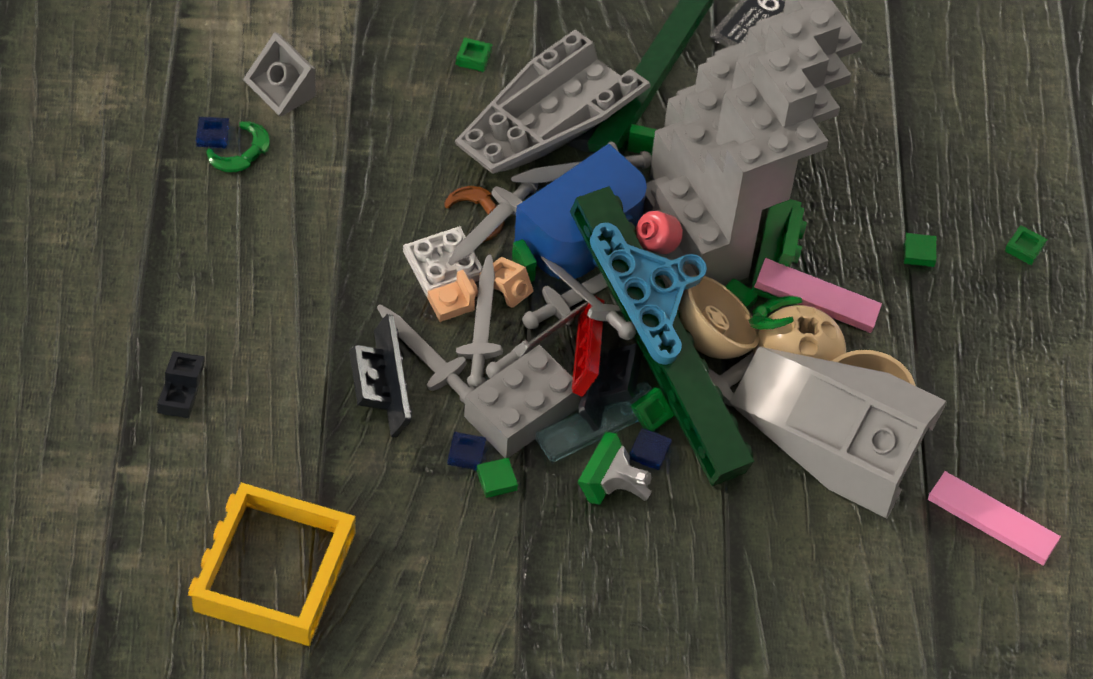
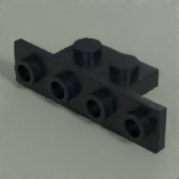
(380, 376)
(616, 377)

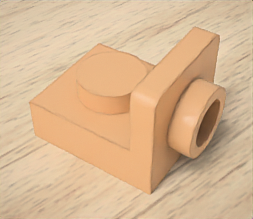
(511, 281)
(454, 298)

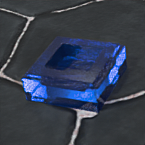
(212, 132)
(650, 448)
(466, 450)

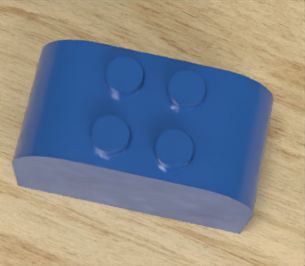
(546, 218)

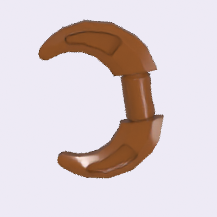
(479, 196)

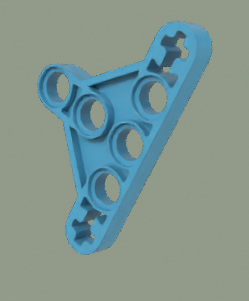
(641, 274)

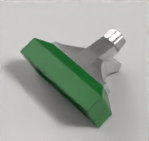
(611, 470)

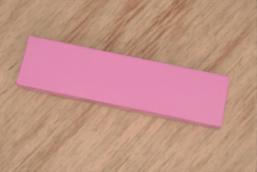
(827, 297)
(994, 518)

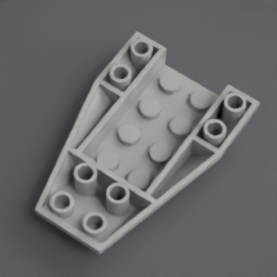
(548, 105)
(839, 421)

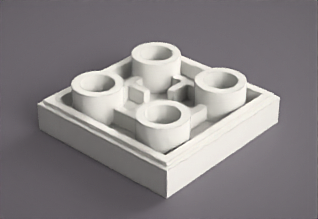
(431, 256)

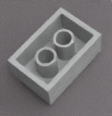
(521, 401)

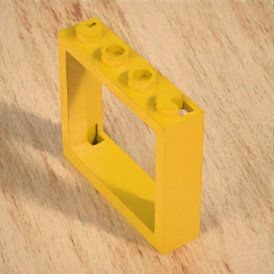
(260, 618)

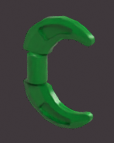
(239, 163)
(760, 319)

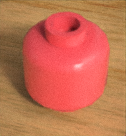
(659, 232)

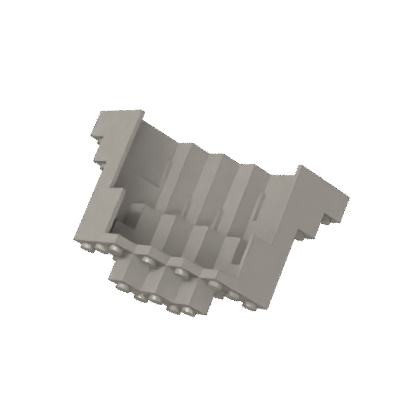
(742, 128)

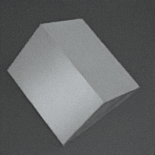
(282, 76)

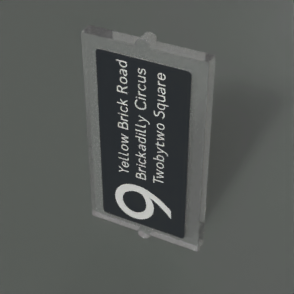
(745, 14)

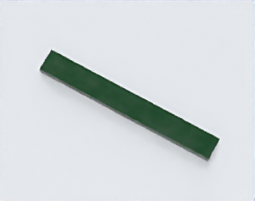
(654, 68)

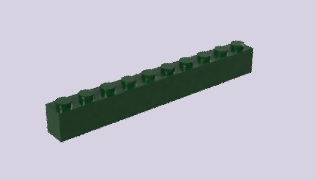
(685, 381)

